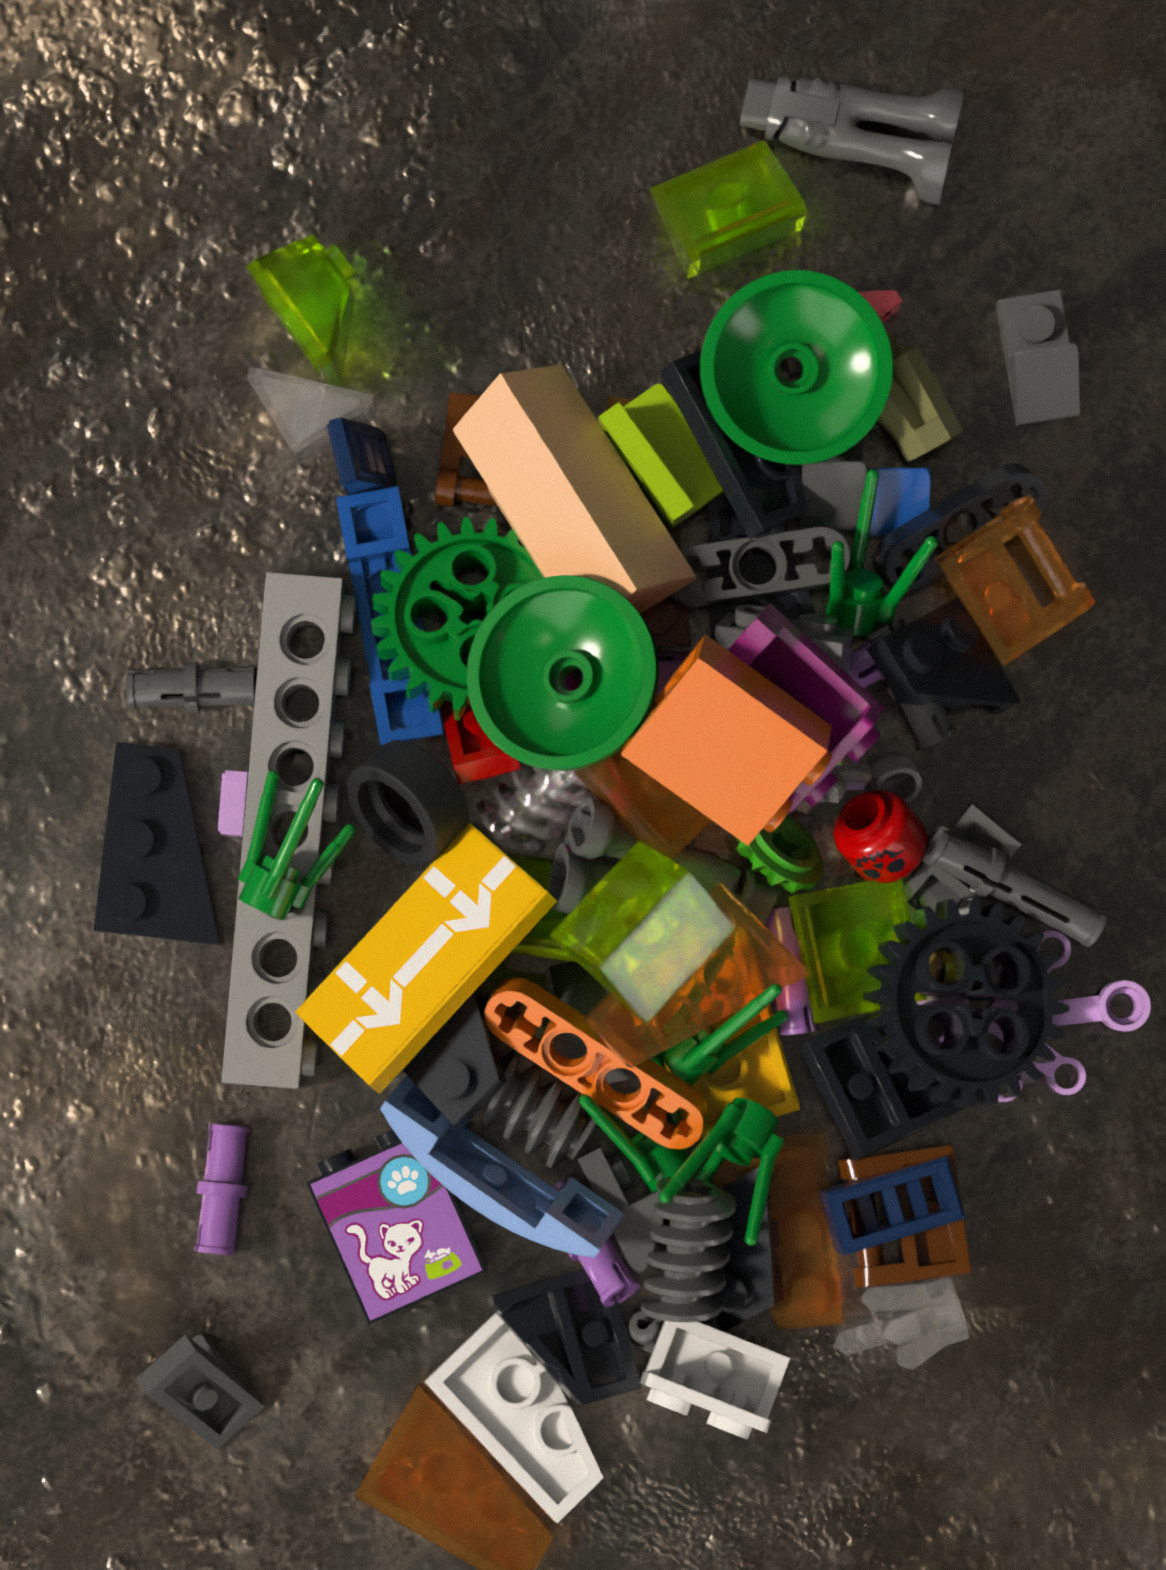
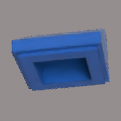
(899, 498)

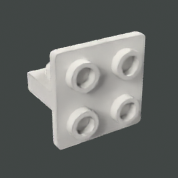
(714, 1373)

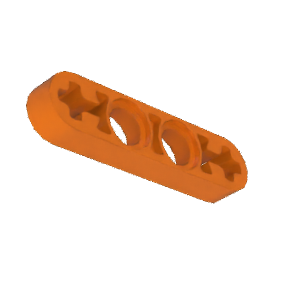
(589, 1071)

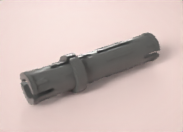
(993, 875)

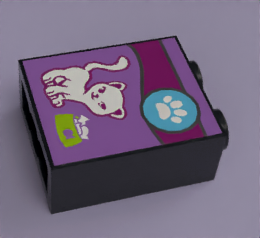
(394, 1227)

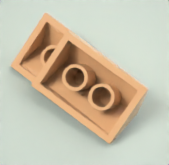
(569, 487)

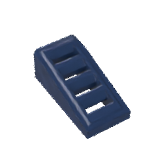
(361, 456)
(839, 1226)

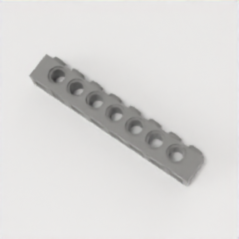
(287, 606)

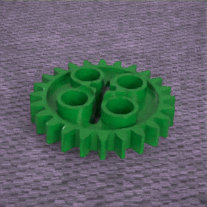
(437, 656)

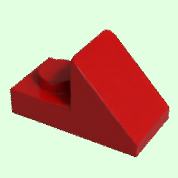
(471, 749)

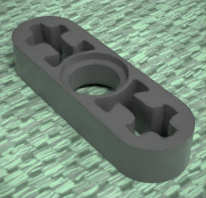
(802, 545)

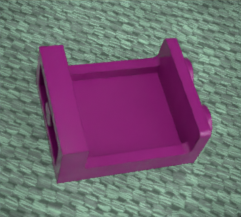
(812, 678)

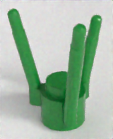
(858, 596)
(273, 883)
(708, 1049)
(739, 1136)
(647, 1156)

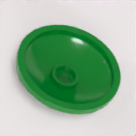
(840, 356)
(523, 663)

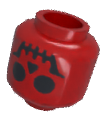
(880, 836)

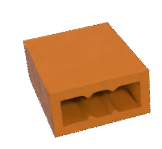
(730, 742)

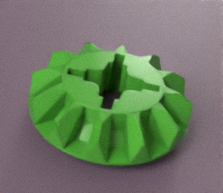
(785, 856)

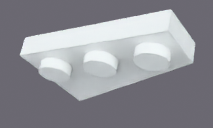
(518, 1416)

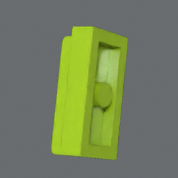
(661, 454)

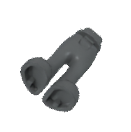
(824, 118)
(597, 832)

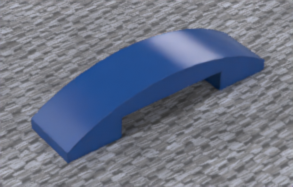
(372, 533)

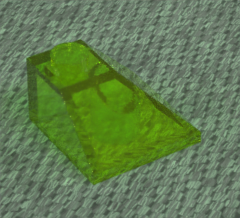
(311, 299)

